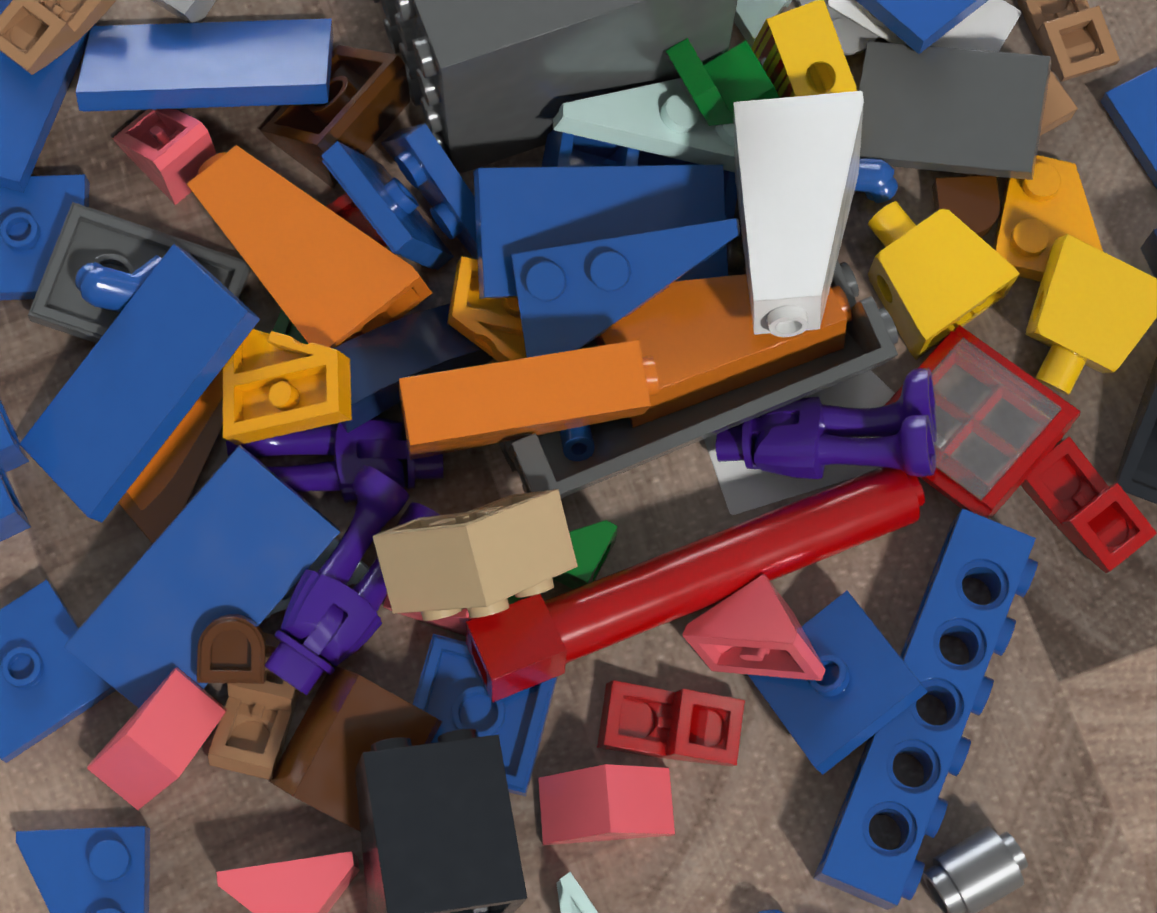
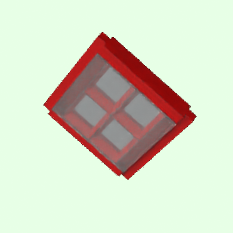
(989, 422)

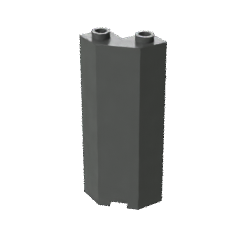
(621, 447)

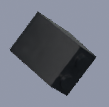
(438, 827)

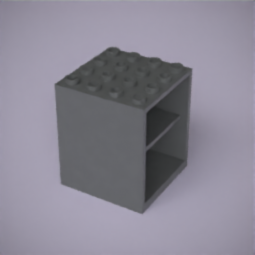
(504, 67)

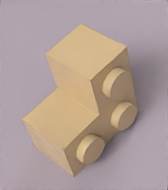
(476, 556)

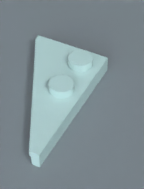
(651, 119)

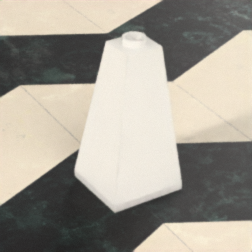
(794, 200)

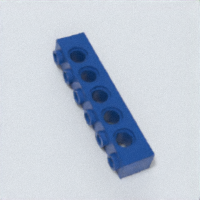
(970, 550)

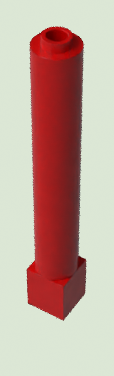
(539, 636)

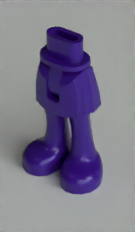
(809, 435)
(376, 443)
(326, 615)

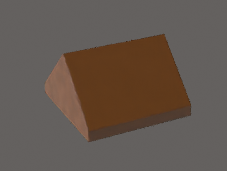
(364, 99)
(333, 734)

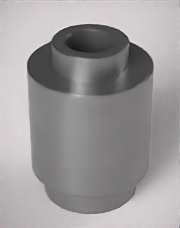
(976, 872)

